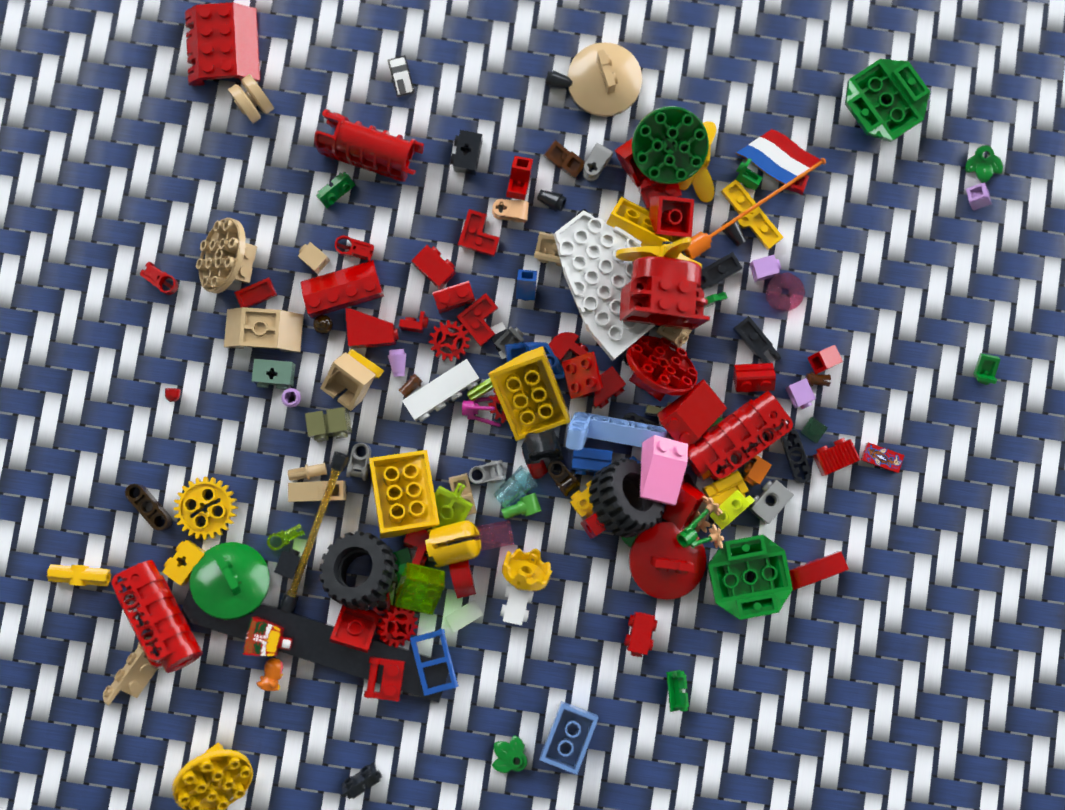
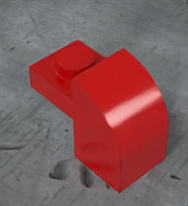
(519, 178)
(566, 342)
(417, 542)
(462, 579)

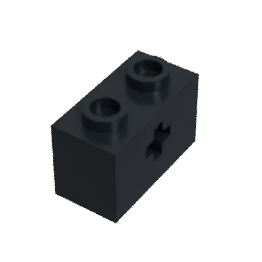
(472, 142)

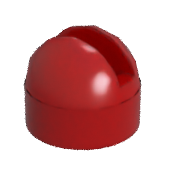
(172, 394)

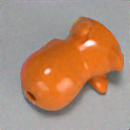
(272, 674)

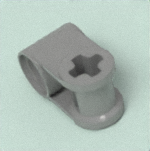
(597, 160)
(359, 463)
(488, 472)

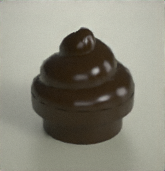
(323, 324)

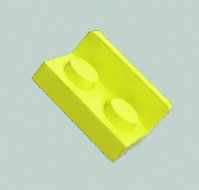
(731, 508)

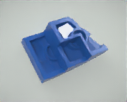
(516, 349)

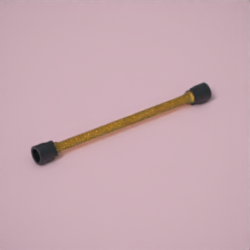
(290, 599)

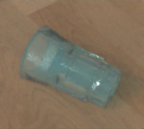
(515, 487)

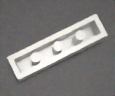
(442, 389)

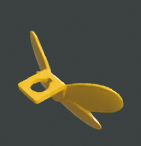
(702, 180)

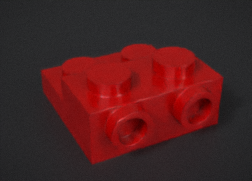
(355, 628)

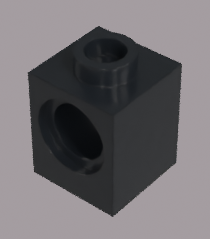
(288, 563)

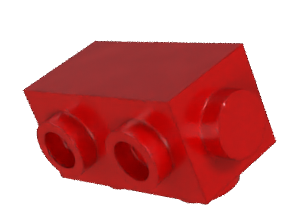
(639, 639)

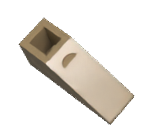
(315, 491)

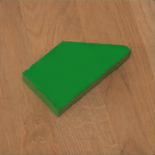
(715, 298)

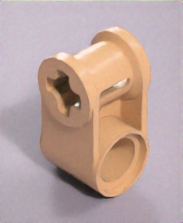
(512, 210)

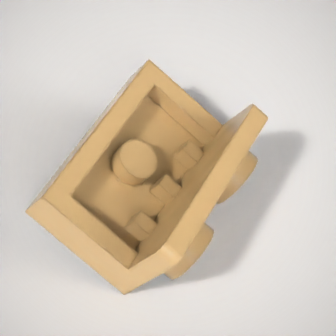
(546, 249)

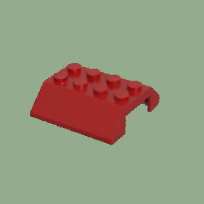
(222, 42)

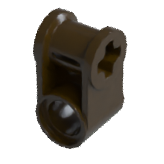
(563, 478)

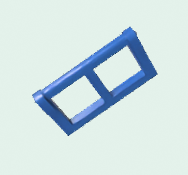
(453, 684)

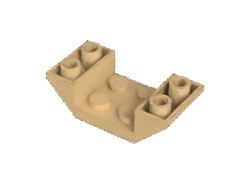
(263, 329)

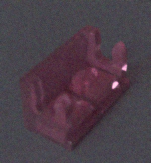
(495, 535)

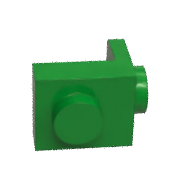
(747, 177)
(986, 369)

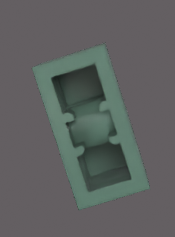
(263, 368)

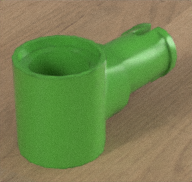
(525, 506)

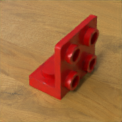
(582, 375)

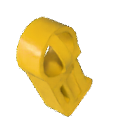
(367, 363)

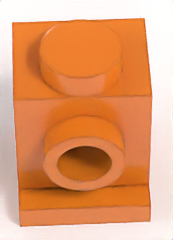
(756, 471)

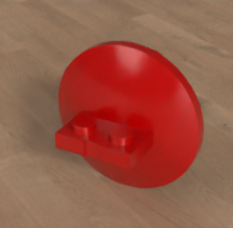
(660, 368)
(663, 565)

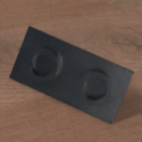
(354, 784)

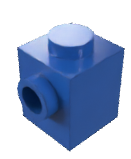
(526, 285)

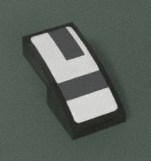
(401, 76)

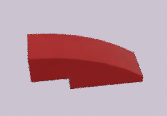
(818, 570)

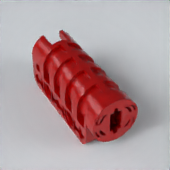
(736, 434)
(159, 614)

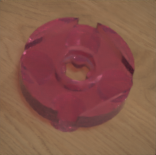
(785, 281)

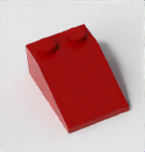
(692, 413)

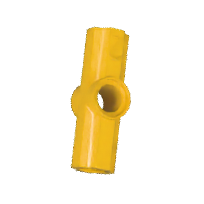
(79, 575)

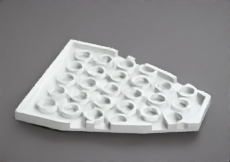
(597, 278)

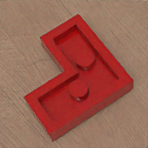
(473, 237)
(474, 317)

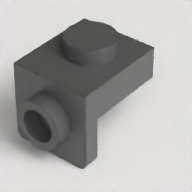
(509, 337)

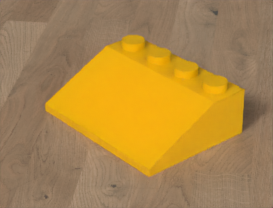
(529, 394)
(403, 493)

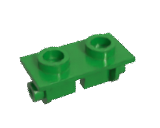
(341, 185)
(676, 682)

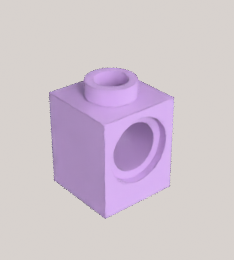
(765, 268)
(800, 394)

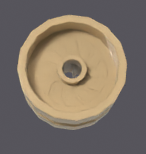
(250, 99)

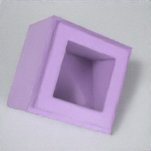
(978, 196)

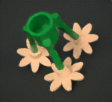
(689, 535)

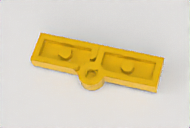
(756, 219)

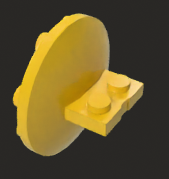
(212, 780)

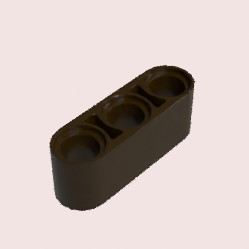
(140, 504)

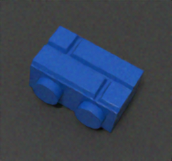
(590, 460)

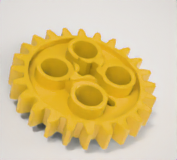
(213, 523)

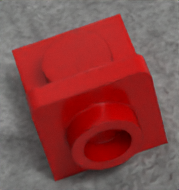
(411, 324)

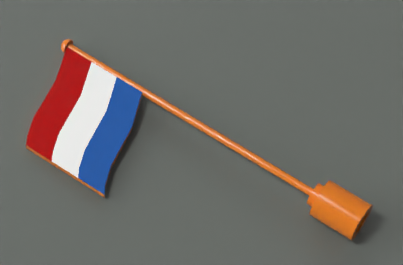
(778, 159)

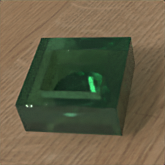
(813, 430)

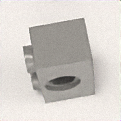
(780, 495)

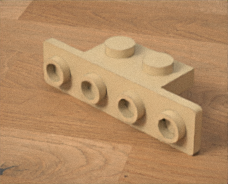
(132, 677)

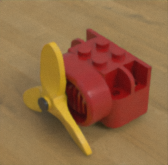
(663, 287)

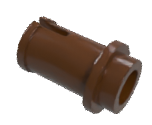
(818, 379)
(410, 385)

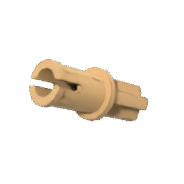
(307, 472)

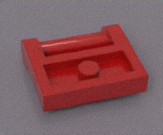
(391, 679)

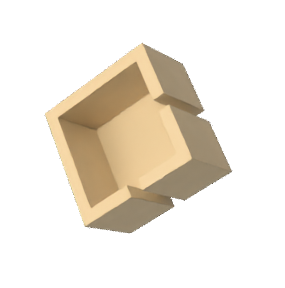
(348, 374)

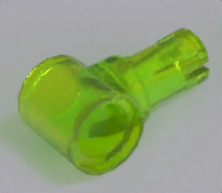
(286, 536)

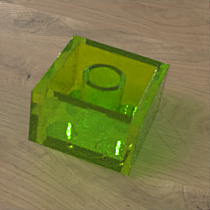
(420, 588)

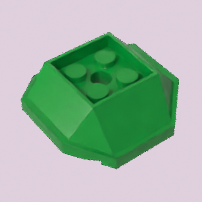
(898, 85)
(770, 582)

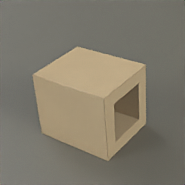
(313, 257)

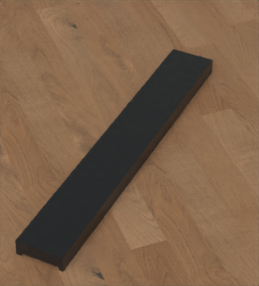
(313, 644)

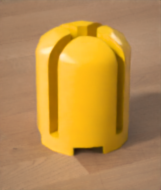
(451, 533)

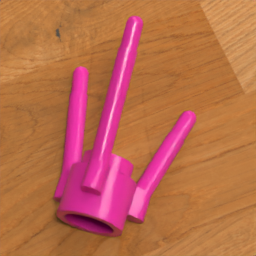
(470, 408)

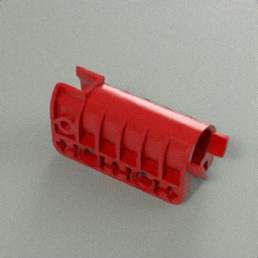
(367, 147)

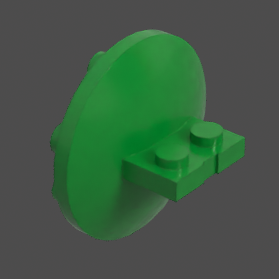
(670, 145)
(230, 581)

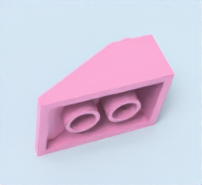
(662, 469)

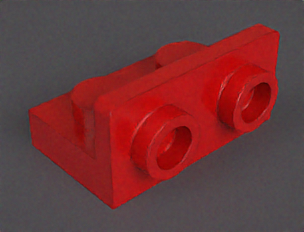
(651, 188)

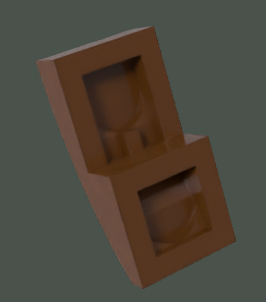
(564, 159)

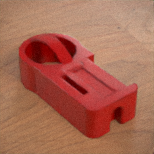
(358, 249)
(157, 278)

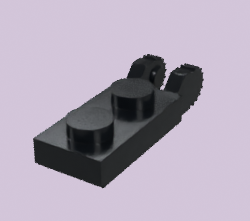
(720, 270)
(756, 340)

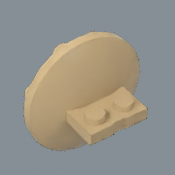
(604, 79)
(225, 257)

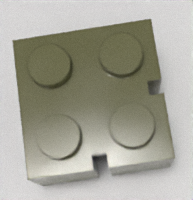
(333, 424)

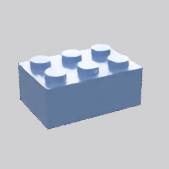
(569, 737)

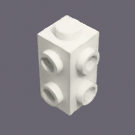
(515, 610)

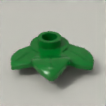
(983, 166)
(507, 753)

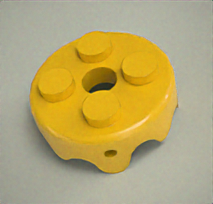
(526, 570)

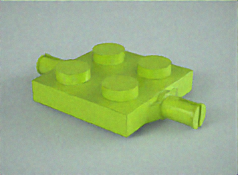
(451, 505)

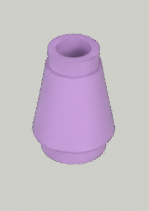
(397, 361)
(287, 396)

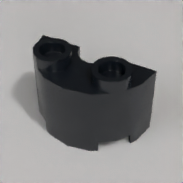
(541, 446)

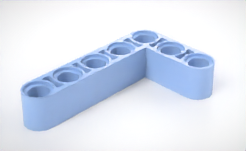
(609, 429)

